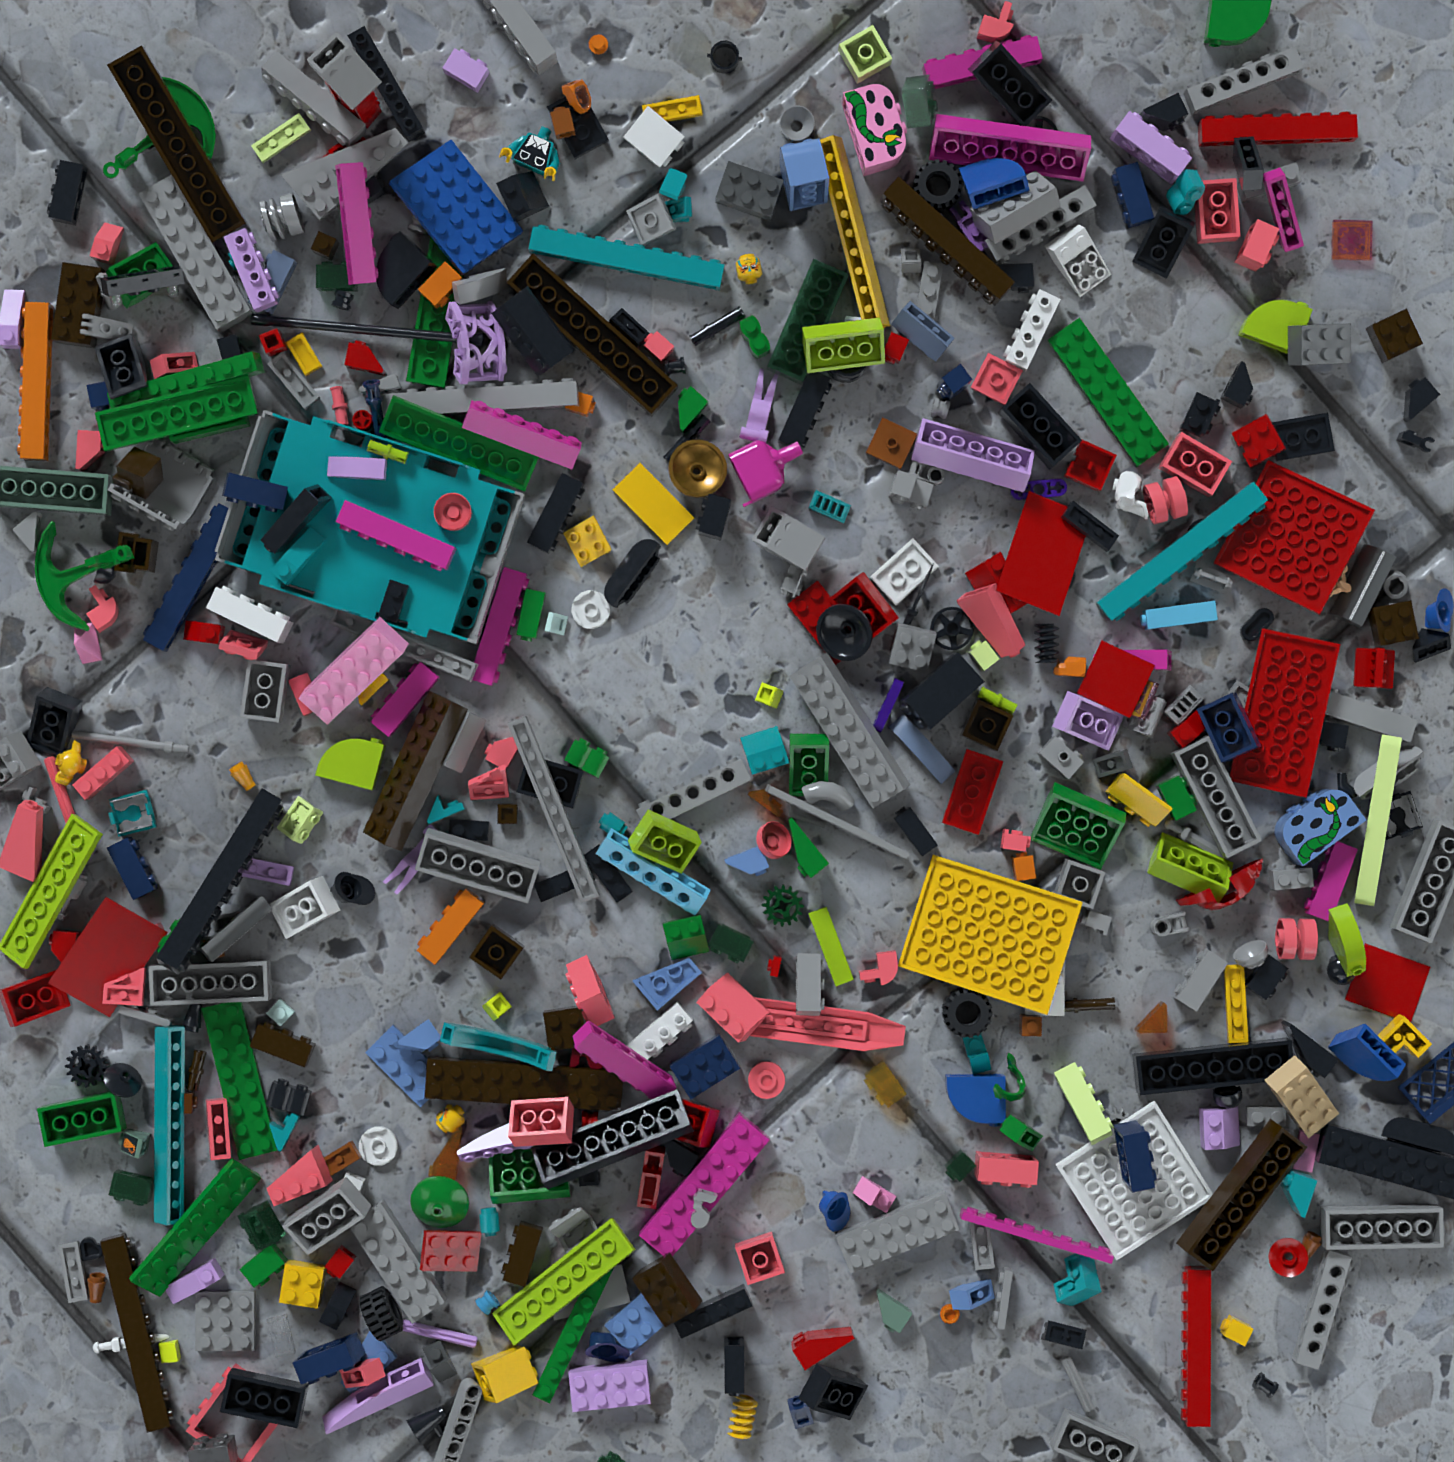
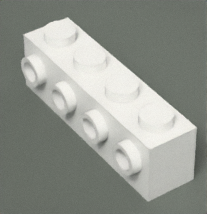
(1032, 329)
(661, 1031)

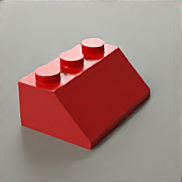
(989, 573)
(865, 596)

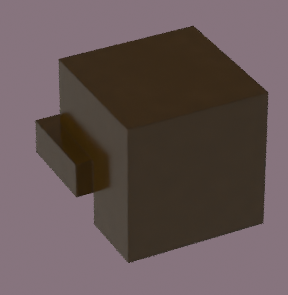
(139, 472)
(143, 550)

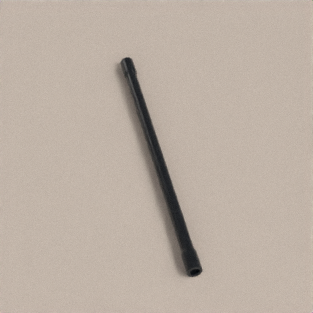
(268, 320)

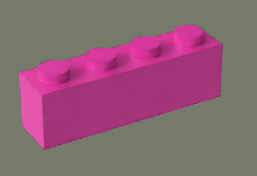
(1282, 209)
(405, 699)
(1331, 880)

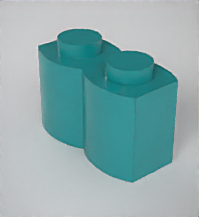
(1185, 191)

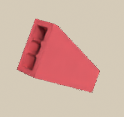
(993, 619)
(24, 842)

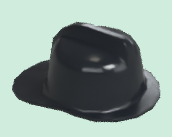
(353, 889)

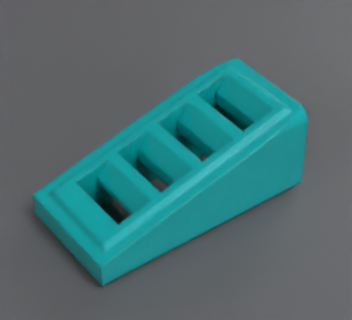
(812, 506)

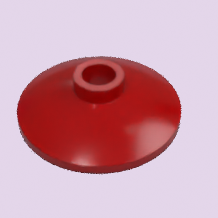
(1287, 1267)

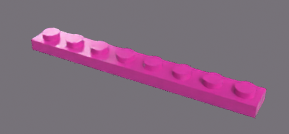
(1045, 1236)

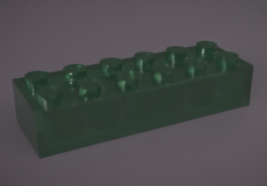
(811, 308)

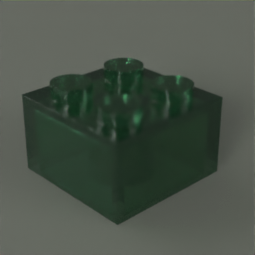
(919, 101)
(730, 942)

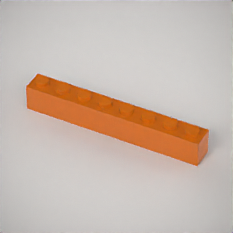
(36, 381)

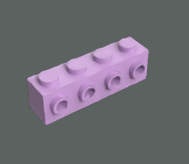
(251, 270)

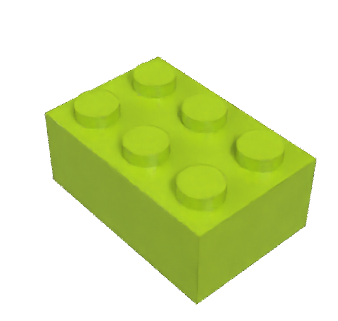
(664, 841)

